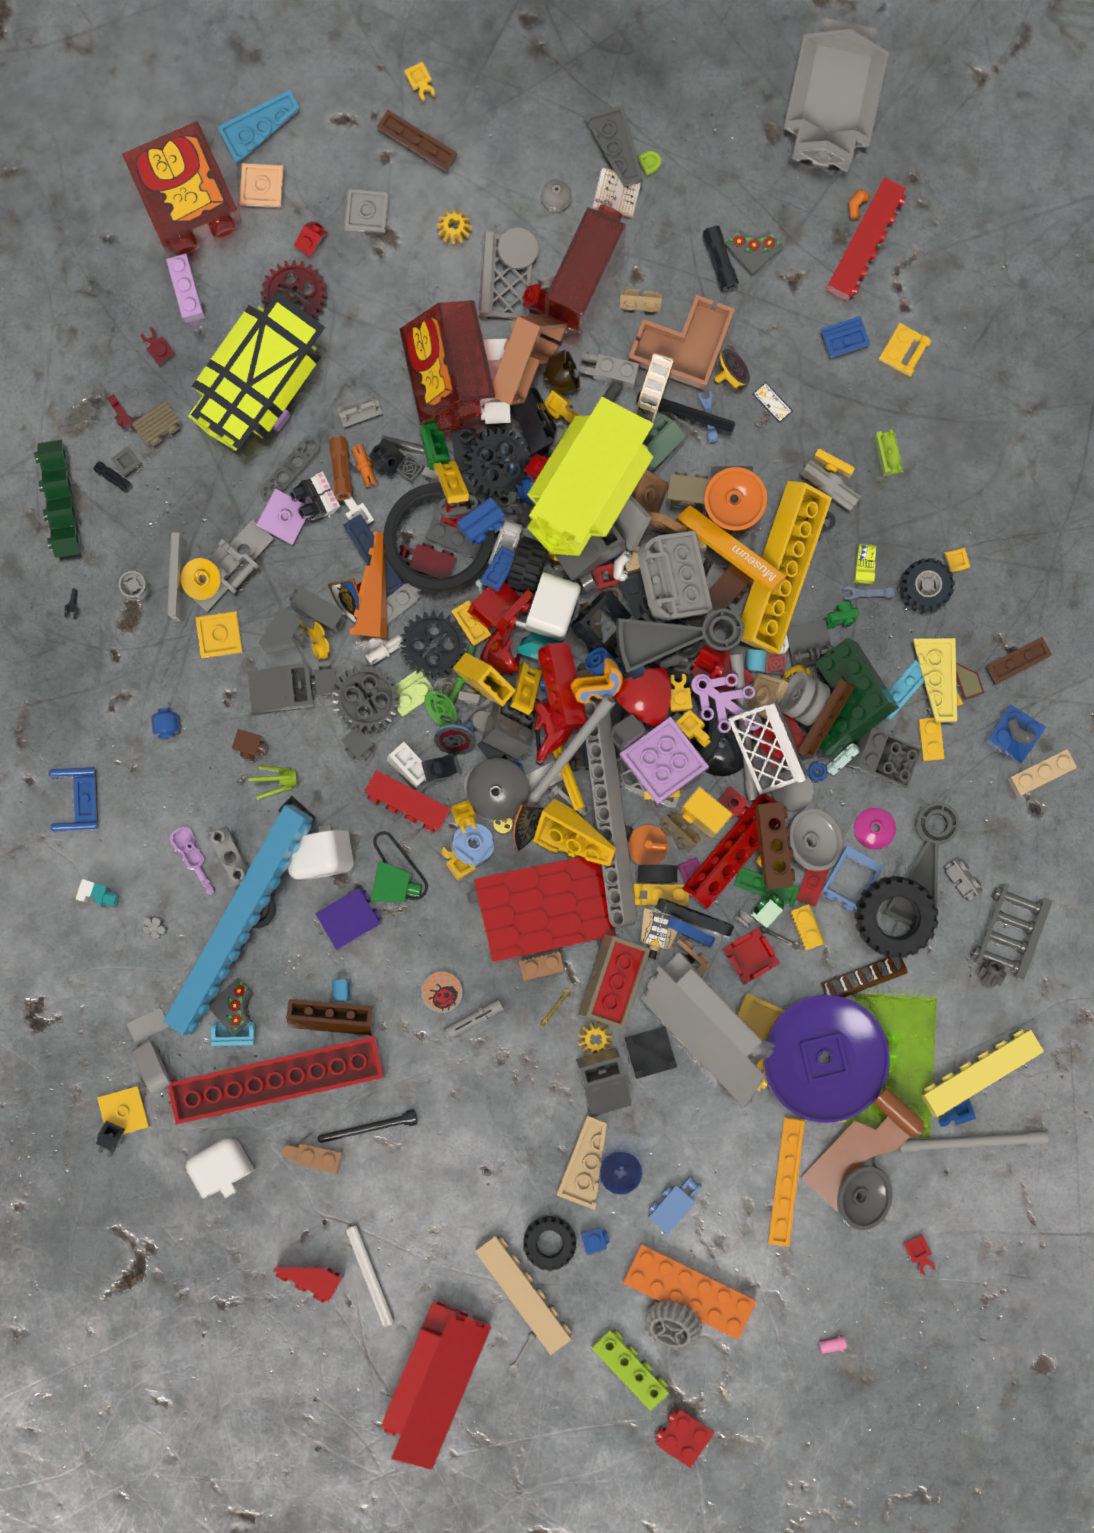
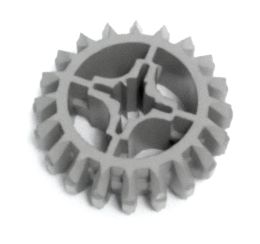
(673, 1324)

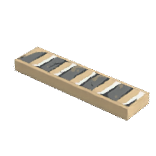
(654, 386)

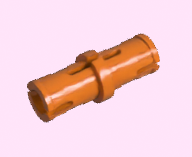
(364, 465)

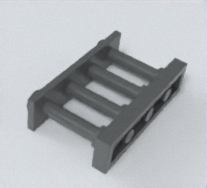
(1026, 947)

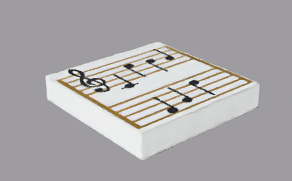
(613, 194)

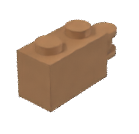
(314, 1157)

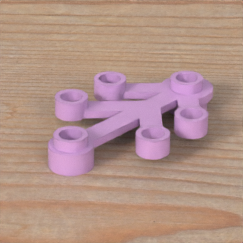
(722, 700)

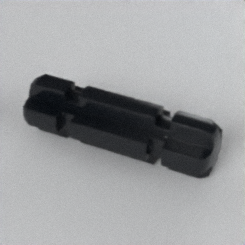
(112, 476)

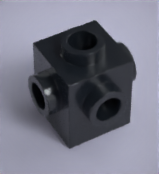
(386, 457)

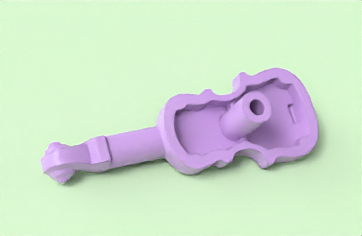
(183, 842)

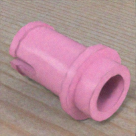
(833, 1345)

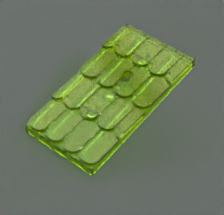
(910, 1037)

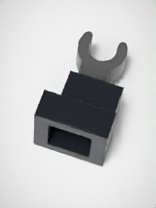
(109, 1137)

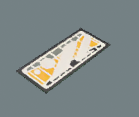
(772, 402)

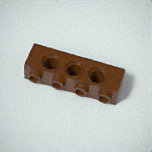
(764, 813)

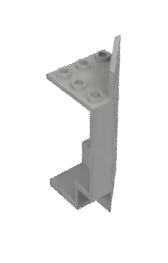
(835, 92)
(708, 1027)

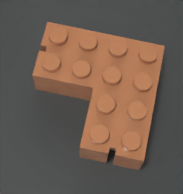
(693, 349)
(523, 355)

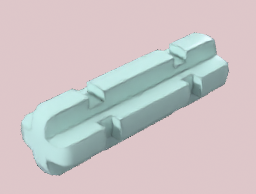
(843, 759)

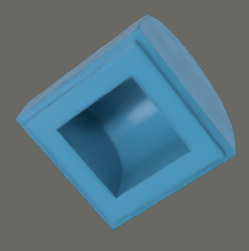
(341, 990)

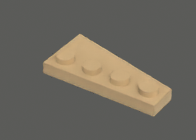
(582, 1170)

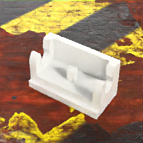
(407, 765)

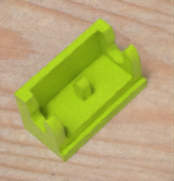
(888, 453)

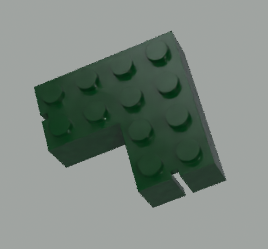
(866, 705)

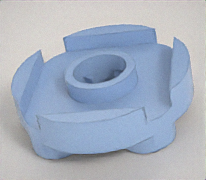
(470, 855)

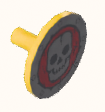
(734, 370)

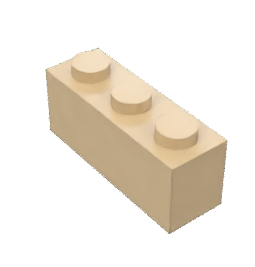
(1042, 773)

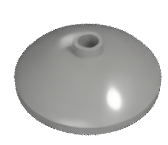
(822, 836)

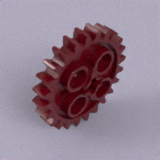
(304, 278)

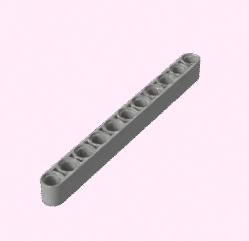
(610, 819)

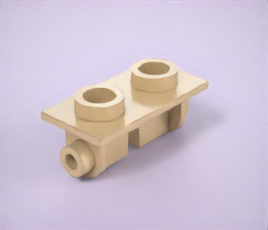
(648, 302)

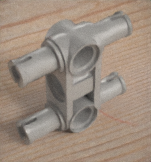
(223, 844)

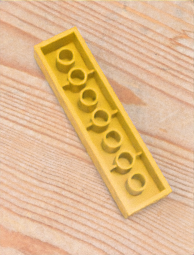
(790, 552)

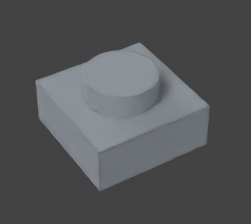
(469, 696)

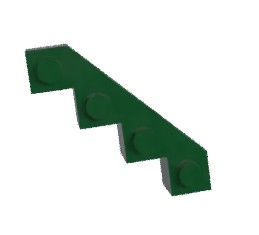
(59, 506)

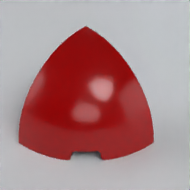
(647, 696)

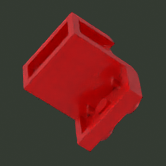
(500, 607)

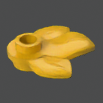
(321, 646)

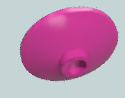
(865, 834)

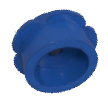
(817, 766)

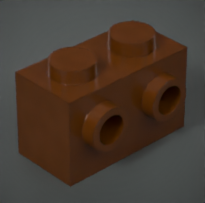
(249, 745)

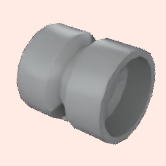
(133, 586)

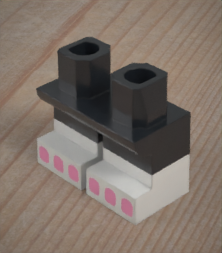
(316, 497)

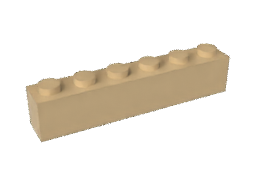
(523, 1294)

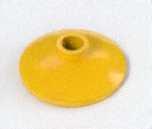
(192, 582)

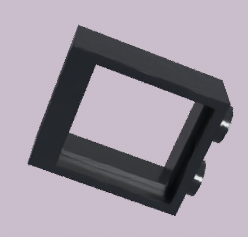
(613, 608)

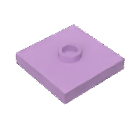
(281, 517)

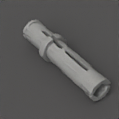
(495, 1008)

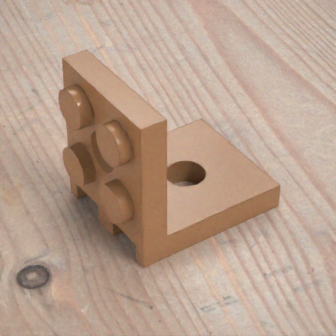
(656, 492)

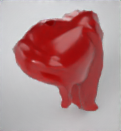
(497, 651)
(553, 738)

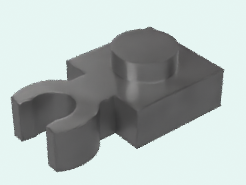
(522, 513)

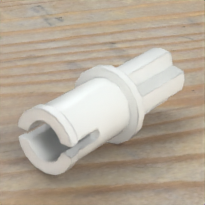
(383, 650)

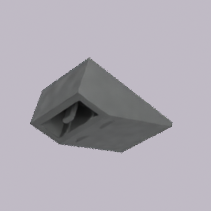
(596, 552)
(281, 688)
(510, 729)
(885, 757)
(603, 1081)

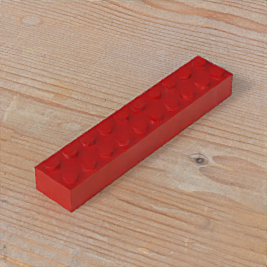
(275, 1080)

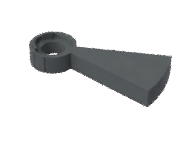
(647, 641)
(925, 867)

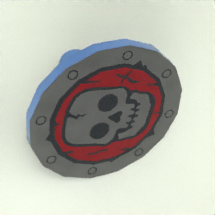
(455, 738)

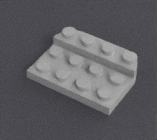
(674, 576)

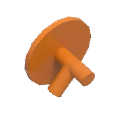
(648, 845)

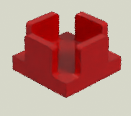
(751, 956)

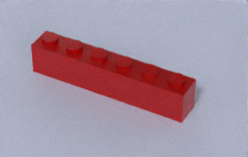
(867, 236)

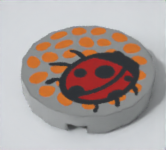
(441, 992)

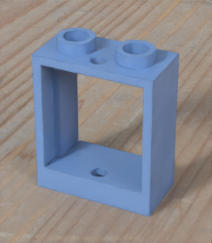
(860, 859)

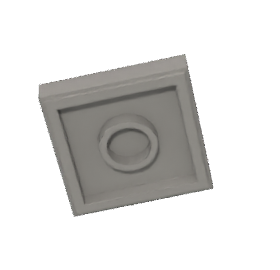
(366, 211)

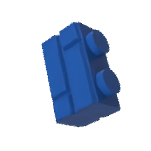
(481, 522)

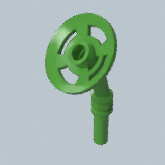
(445, 705)

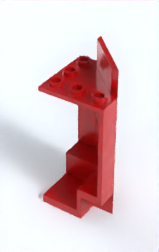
(433, 1383)

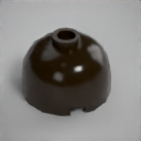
(561, 372)

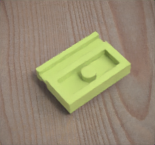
(412, 692)

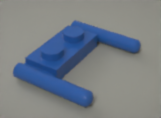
(84, 799)

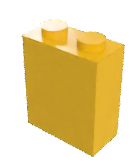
(484, 679)

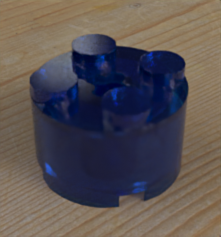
(630, 1165)

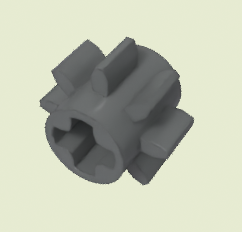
(992, 973)

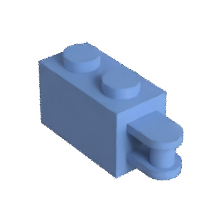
(673, 1205)

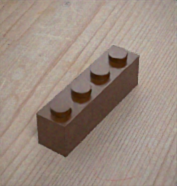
(725, 591)
(330, 1017)

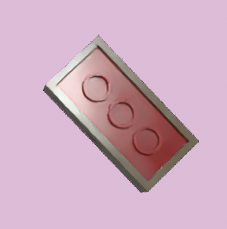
(614, 981)

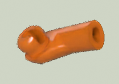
(855, 201)

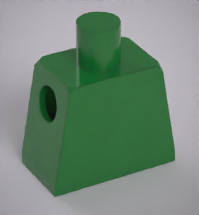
(393, 884)

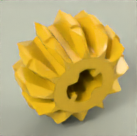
(459, 221)
(595, 1031)

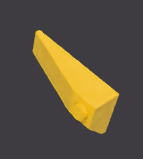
(566, 831)

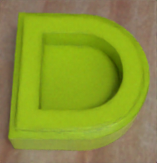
(650, 162)

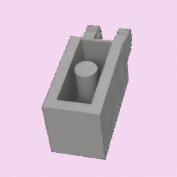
(611, 369)

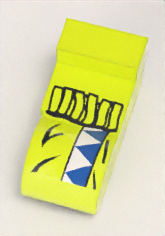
(865, 564)

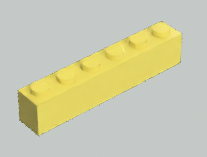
(981, 1073)

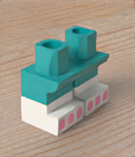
(99, 892)

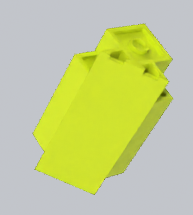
(589, 478)

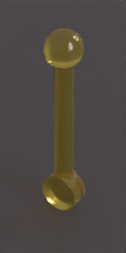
(565, 994)

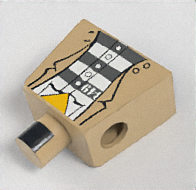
(656, 933)

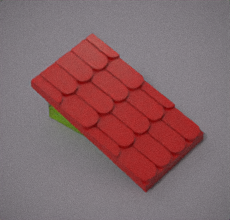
(543, 907)

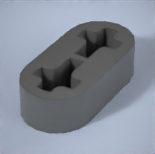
(457, 511)

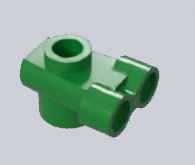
(845, 614)

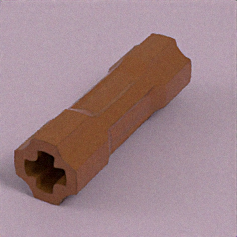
(340, 465)

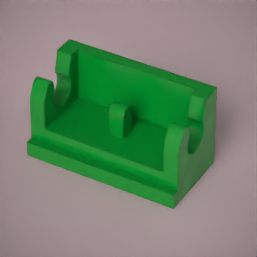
(434, 445)

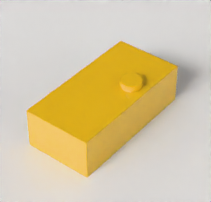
(705, 813)

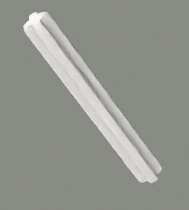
(369, 1276)

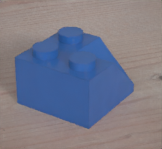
(1002, 739)

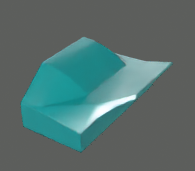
(532, 643)

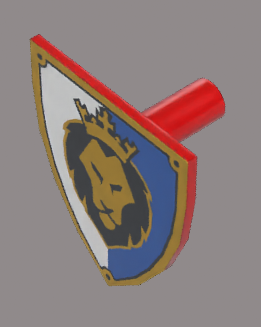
(346, 596)

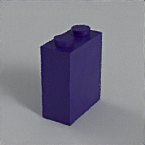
(349, 918)

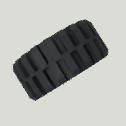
(925, 916)

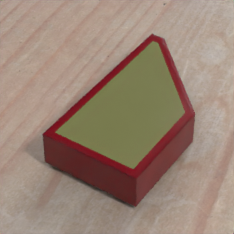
(968, 682)

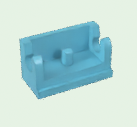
(222, 1037)

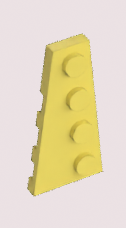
(938, 670)

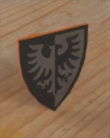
(526, 825)

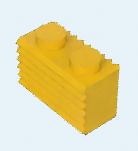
(806, 927)

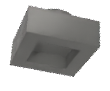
(126, 461)

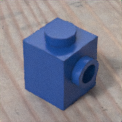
(595, 1240)

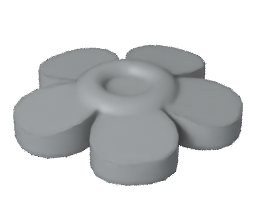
(153, 926)

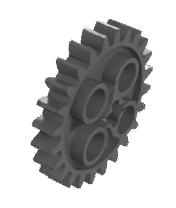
(381, 688)

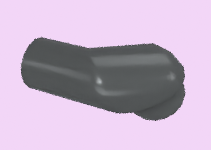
(1020, 735)

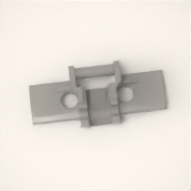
(228, 559)

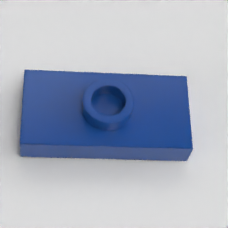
(498, 569)

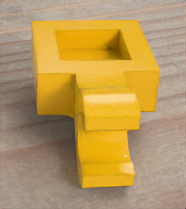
(558, 406)
(692, 727)

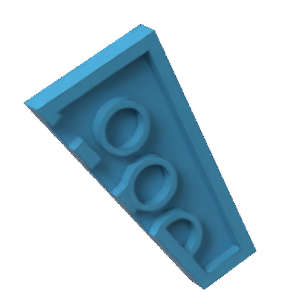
(256, 125)

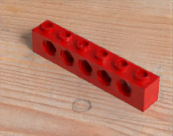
(727, 857)

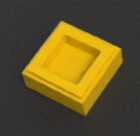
(957, 560)

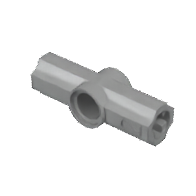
(830, 485)

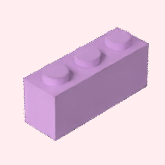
(185, 288)

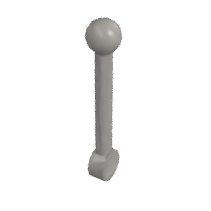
(514, 1367)

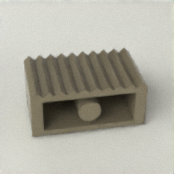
(157, 424)

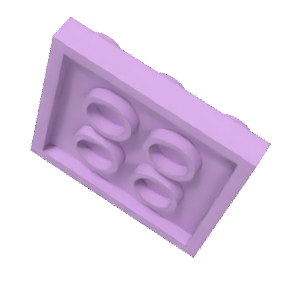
(664, 761)

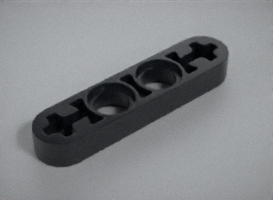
(694, 917)

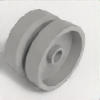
(804, 698)

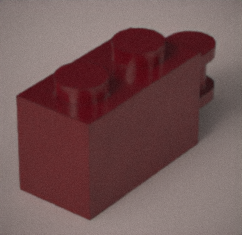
(429, 561)

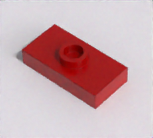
(812, 886)

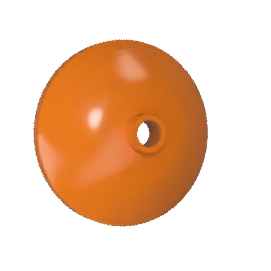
(750, 502)

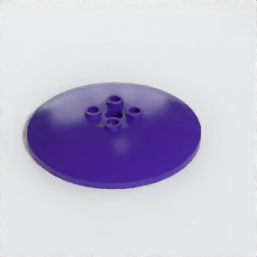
(855, 1066)

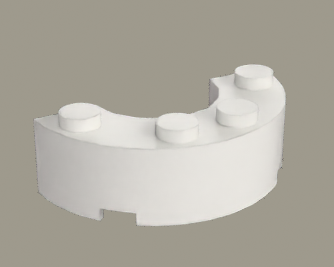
(495, 410)

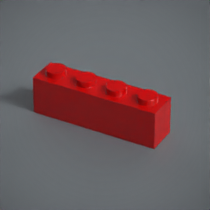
(558, 676)
(408, 801)

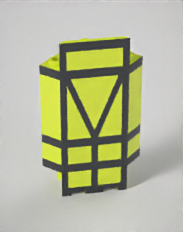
(256, 372)

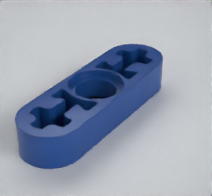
(690, 932)

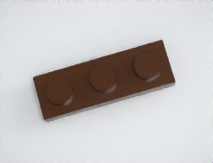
(1019, 660)

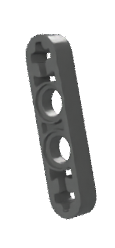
(287, 467)

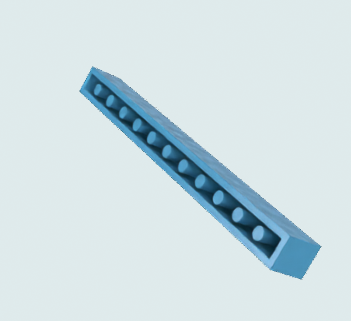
(238, 920)

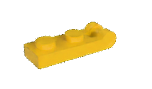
(451, 482)
(526, 688)
(655, 891)

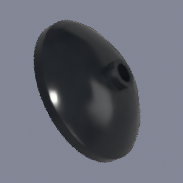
(725, 760)

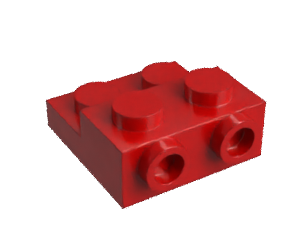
(683, 1437)

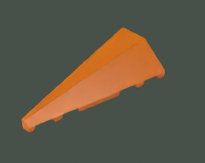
(372, 601)

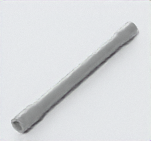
(738, 669)
(599, 713)
(1030, 1138)

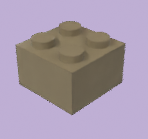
(687, 490)

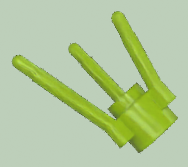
(287, 778)

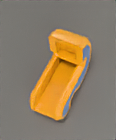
(598, 686)

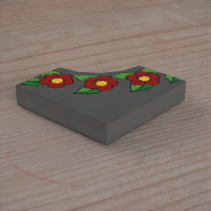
(753, 250)
(231, 1007)

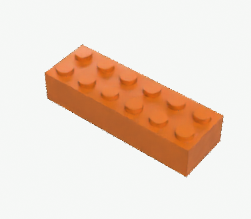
(670, 1279)

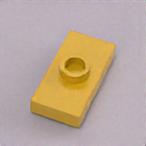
(833, 464)

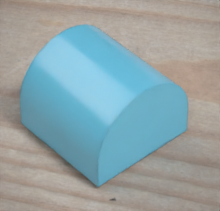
(755, 660)

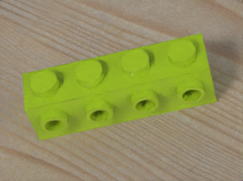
(630, 1369)

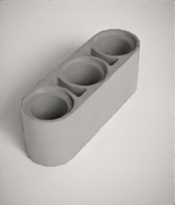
(151, 1067)

